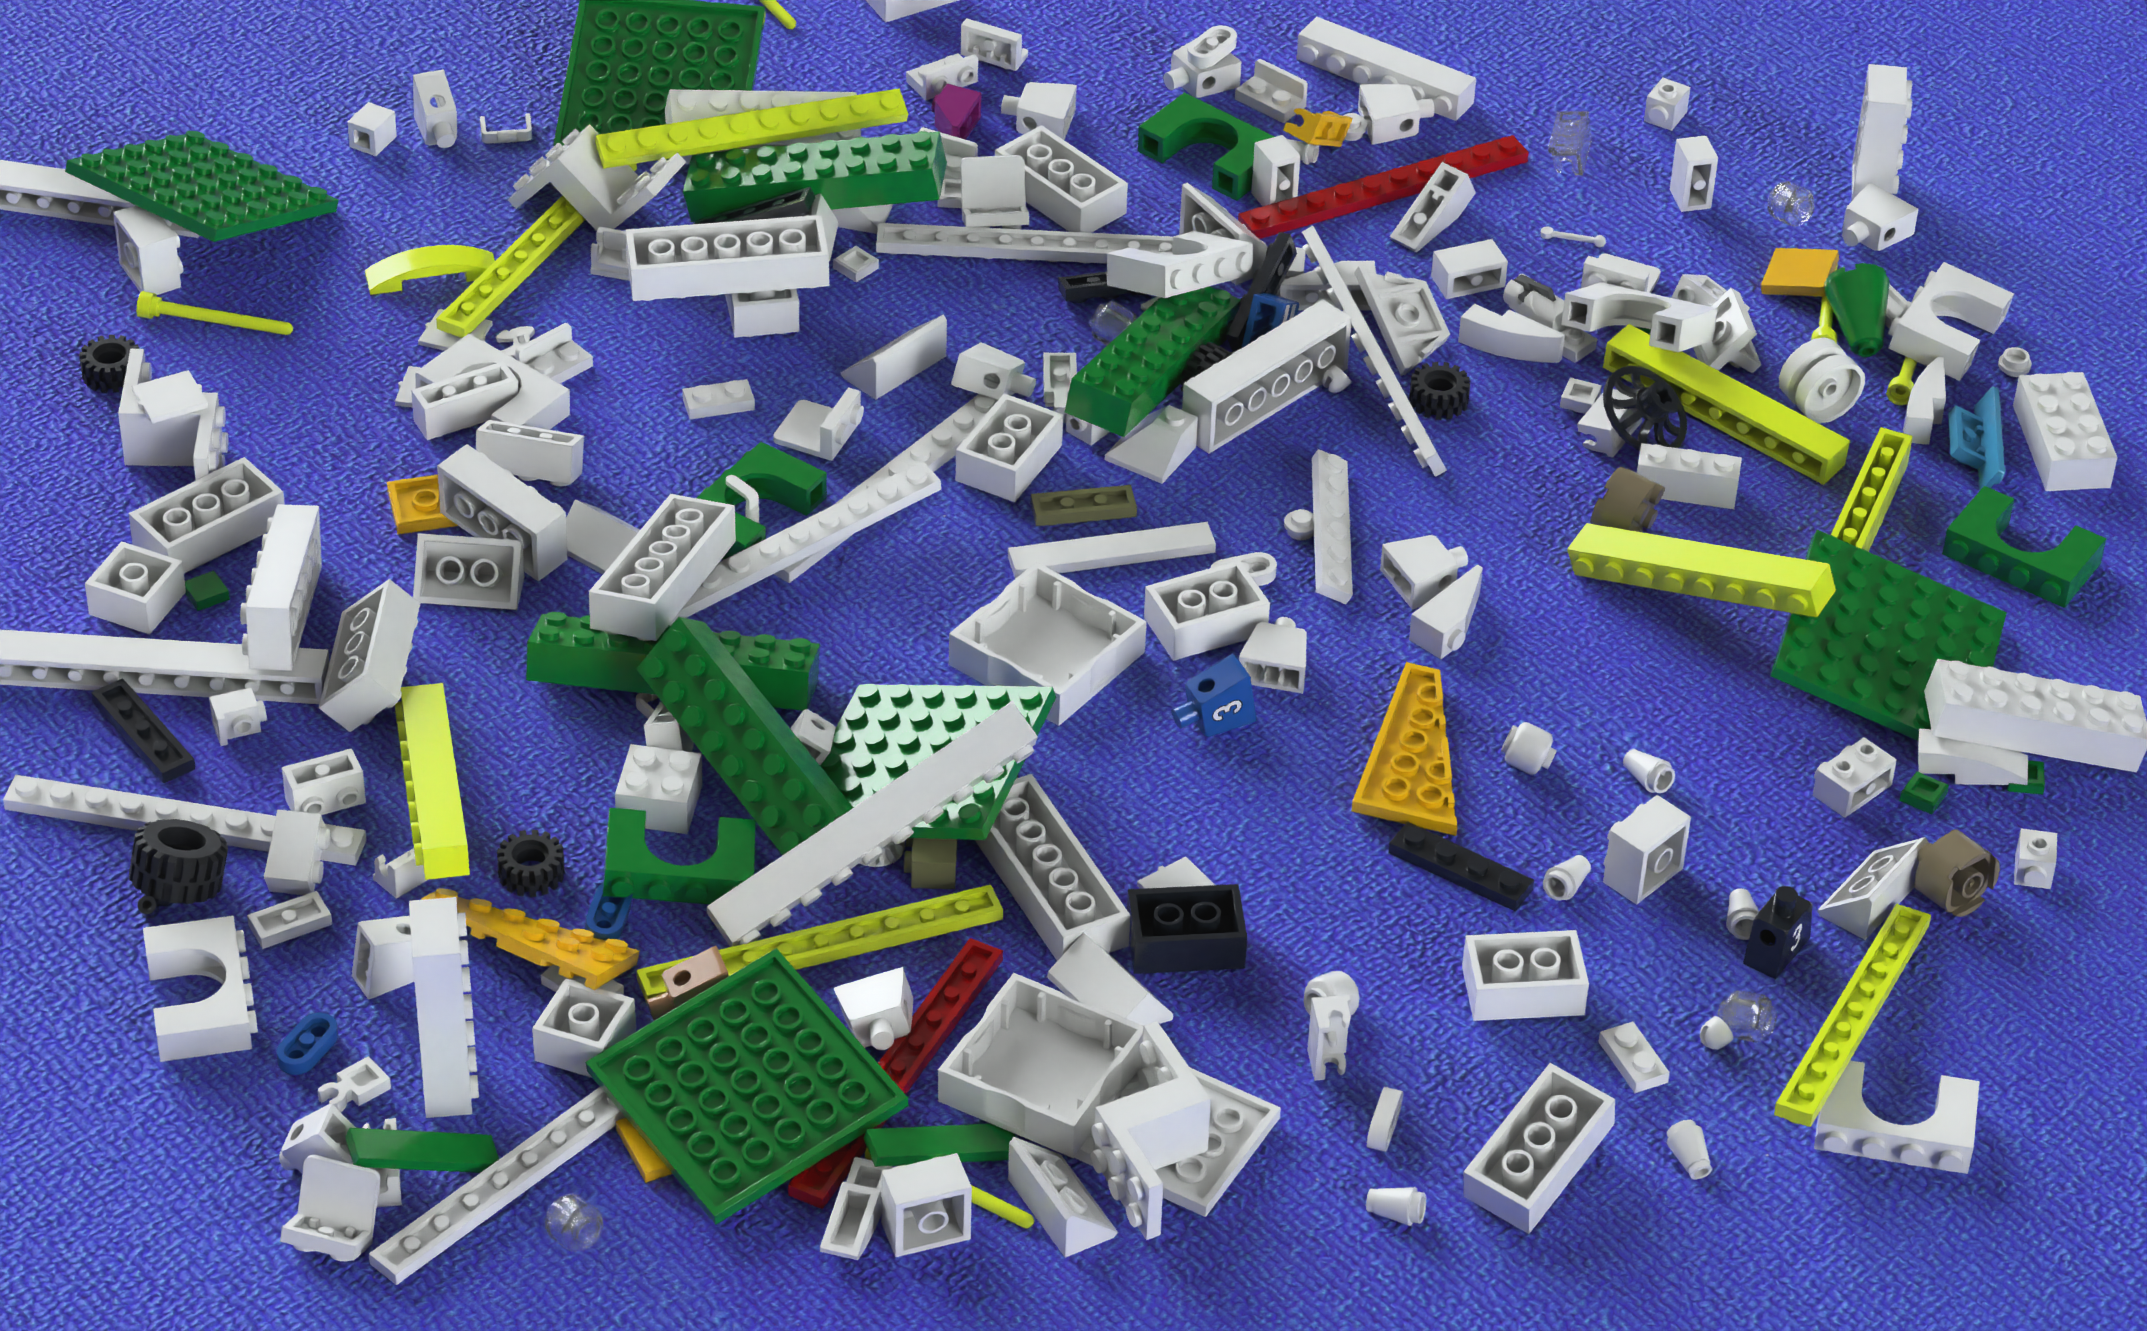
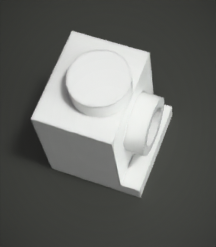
(236, 714)

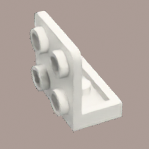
(994, 192)
(1619, 272)
(819, 428)
(334, 1209)

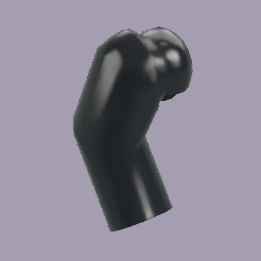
(149, 906)

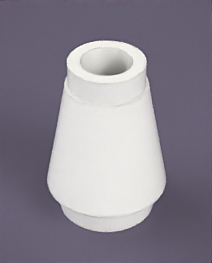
(1650, 771)
(1565, 878)
(1741, 913)
(1689, 1147)
(1398, 1204)

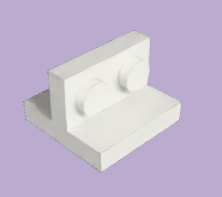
(1731, 336)

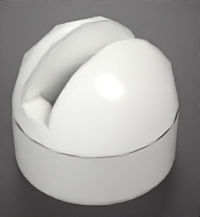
(1335, 379)
(1715, 1033)

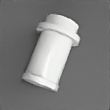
(1308, 152)

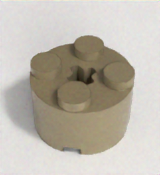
(1628, 502)
(1956, 873)

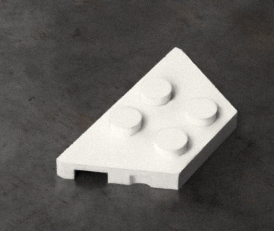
(1404, 316)

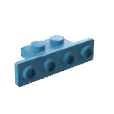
(1978, 438)

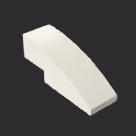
(1510, 335)
(1926, 402)
(1971, 761)
(855, 1211)

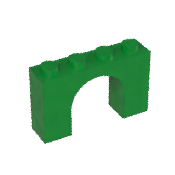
(1194, 121)
(774, 478)
(2048, 574)
(636, 871)

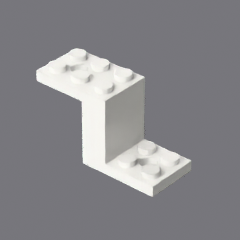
(598, 194)
(179, 441)
(1150, 1130)

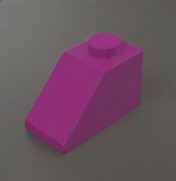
(956, 110)

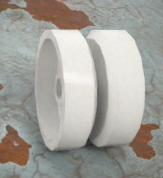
(1821, 380)

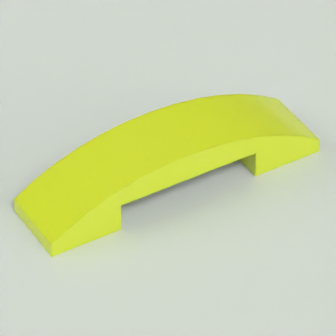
(426, 262)

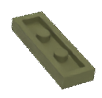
(1083, 505)

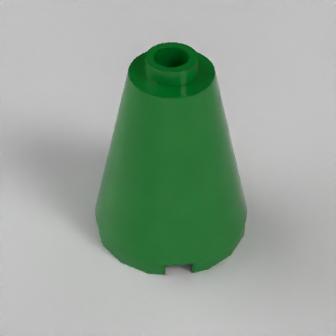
(1860, 305)

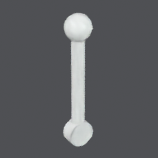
(1548, 233)

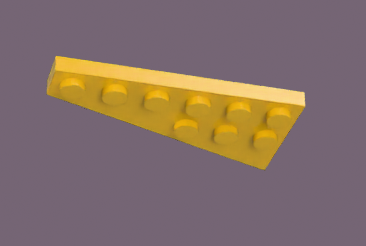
(1410, 761)
(546, 942)

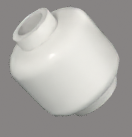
(1528, 748)
(1332, 984)

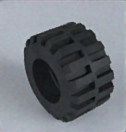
(178, 861)

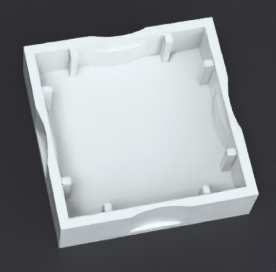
(1048, 636)
(1041, 1064)

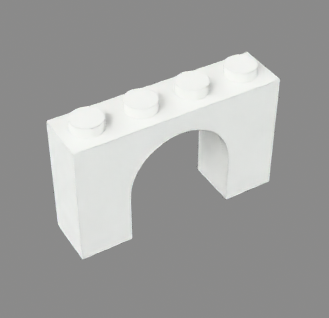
(1196, 263)
(1953, 294)
(1673, 322)
(539, 399)
(218, 1022)
(1938, 1143)

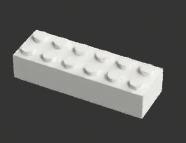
(701, 104)
(727, 257)
(1267, 374)
(662, 567)
(282, 587)
(2036, 715)
(1052, 873)
(443, 1006)

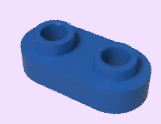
(605, 917)
(304, 1047)

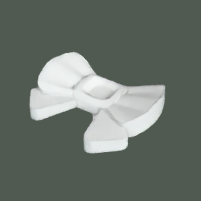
(518, 336)

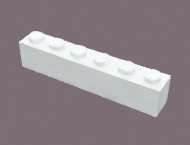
(1376, 62)

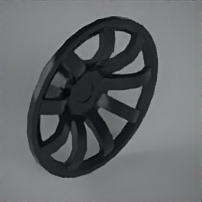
(1652, 404)

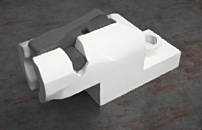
(1541, 305)

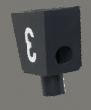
(1783, 918)

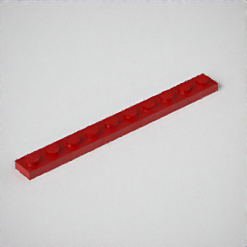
(1379, 188)
(909, 1057)

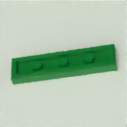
(920, 1144)
(421, 1150)

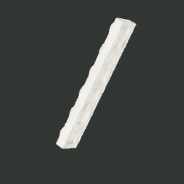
(1331, 526)

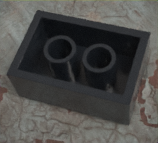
(1186, 928)

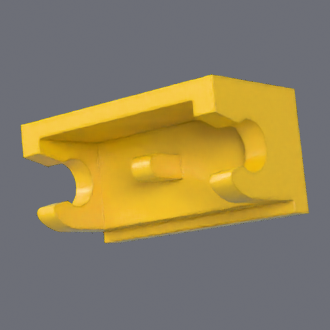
(1320, 128)

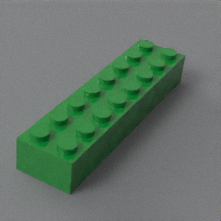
(843, 171)
(1148, 359)
(573, 654)
(741, 734)

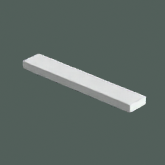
(1115, 549)

